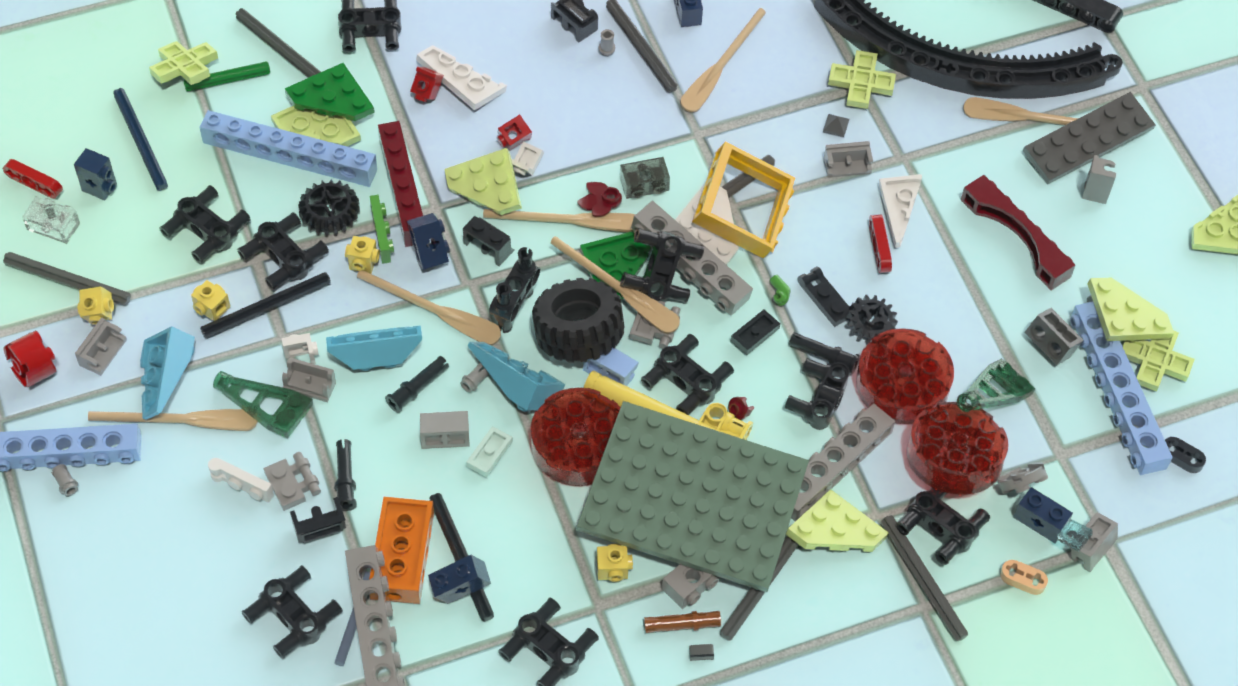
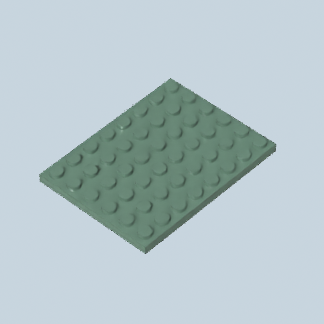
(693, 496)

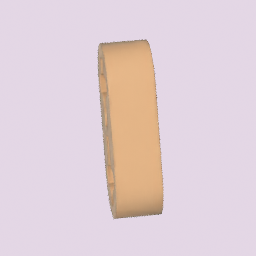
(1024, 577)

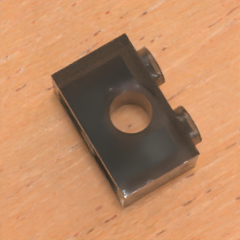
(653, 170)

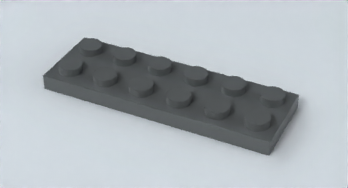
(1088, 136)

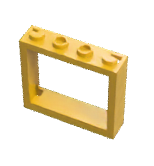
(760, 170)

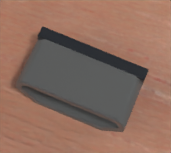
(701, 652)

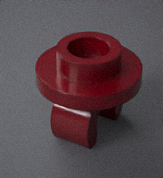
(739, 407)

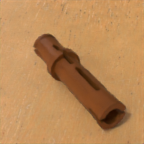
(683, 621)

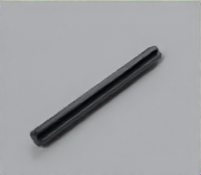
(265, 305)
(459, 551)

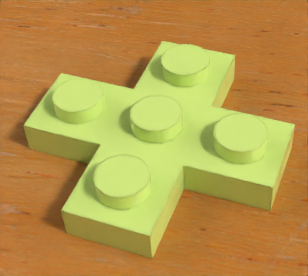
(183, 62)
(862, 79)
(1157, 359)

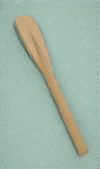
(702, 88)
(998, 111)
(612, 221)
(648, 308)
(464, 322)
(214, 419)

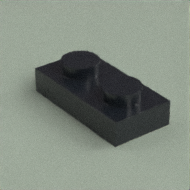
(755, 331)

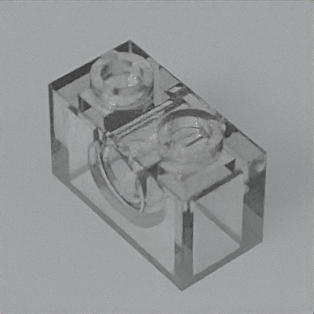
(51, 219)

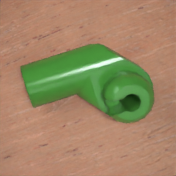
(782, 290)

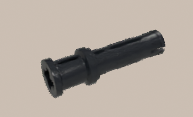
(825, 352)
(409, 390)
(345, 484)

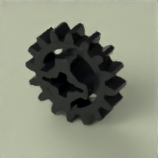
(864, 310)

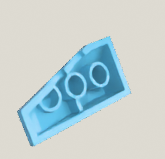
(164, 361)
(518, 382)

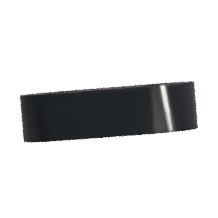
(1184, 454)

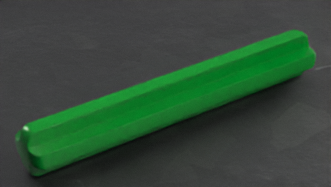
(231, 75)

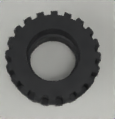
(581, 339)

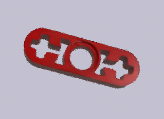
(32, 178)
(880, 243)

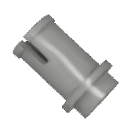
(607, 44)
(470, 381)
(67, 484)

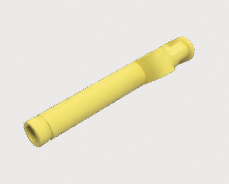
(620, 392)

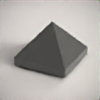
(836, 125)

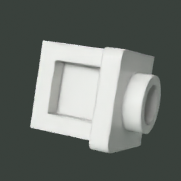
(527, 159)
(300, 345)

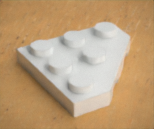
(719, 246)

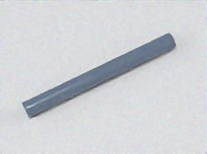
(348, 634)

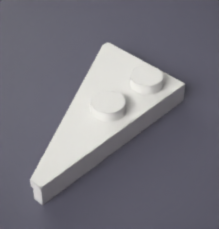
(898, 199)

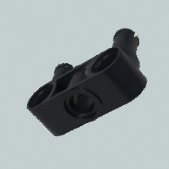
(827, 396)

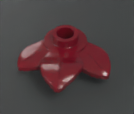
(600, 198)

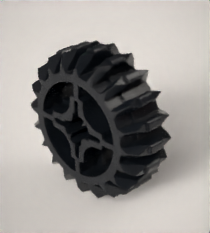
(341, 201)

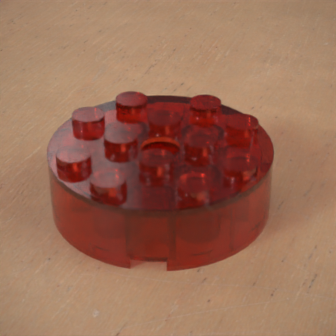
(904, 374)
(557, 432)
(957, 449)

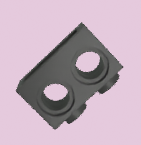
(1053, 336)

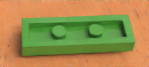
(382, 229)

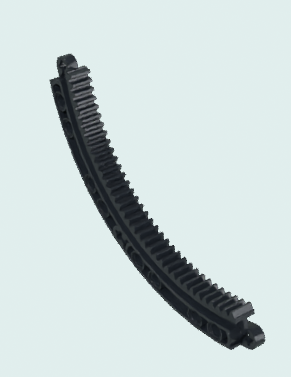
(964, 71)

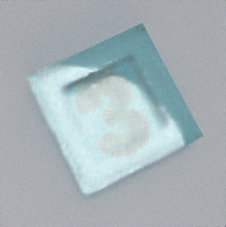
(1075, 535)

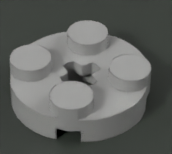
(1019, 479)

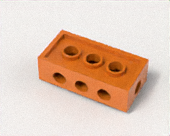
(405, 542)

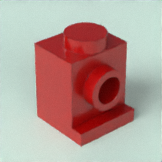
(432, 84)
(517, 126)

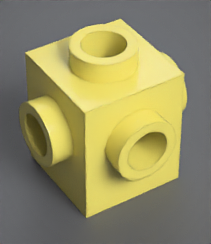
(362, 254)
(210, 300)
(95, 304)
(613, 562)

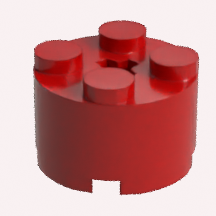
(30, 359)

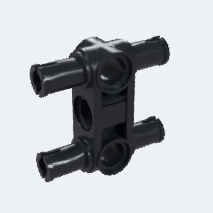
(369, 23)
(205, 224)
(283, 250)
(662, 265)
(521, 278)
(687, 374)
(943, 523)
(292, 611)
(548, 644)

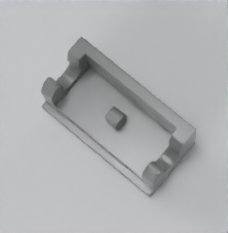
(848, 159)
(1099, 181)
(100, 347)
(309, 379)
(444, 429)
(1104, 536)

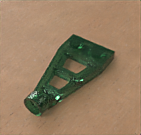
(1017, 388)
(286, 416)

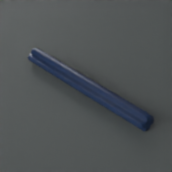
(140, 139)

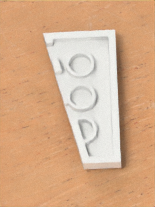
(461, 78)

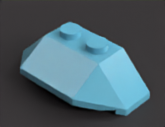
(375, 347)

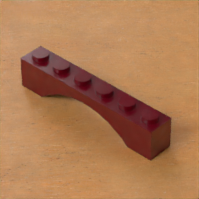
(400, 175)
(989, 201)

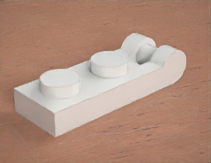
(240, 479)

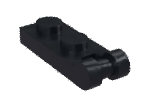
(824, 296)

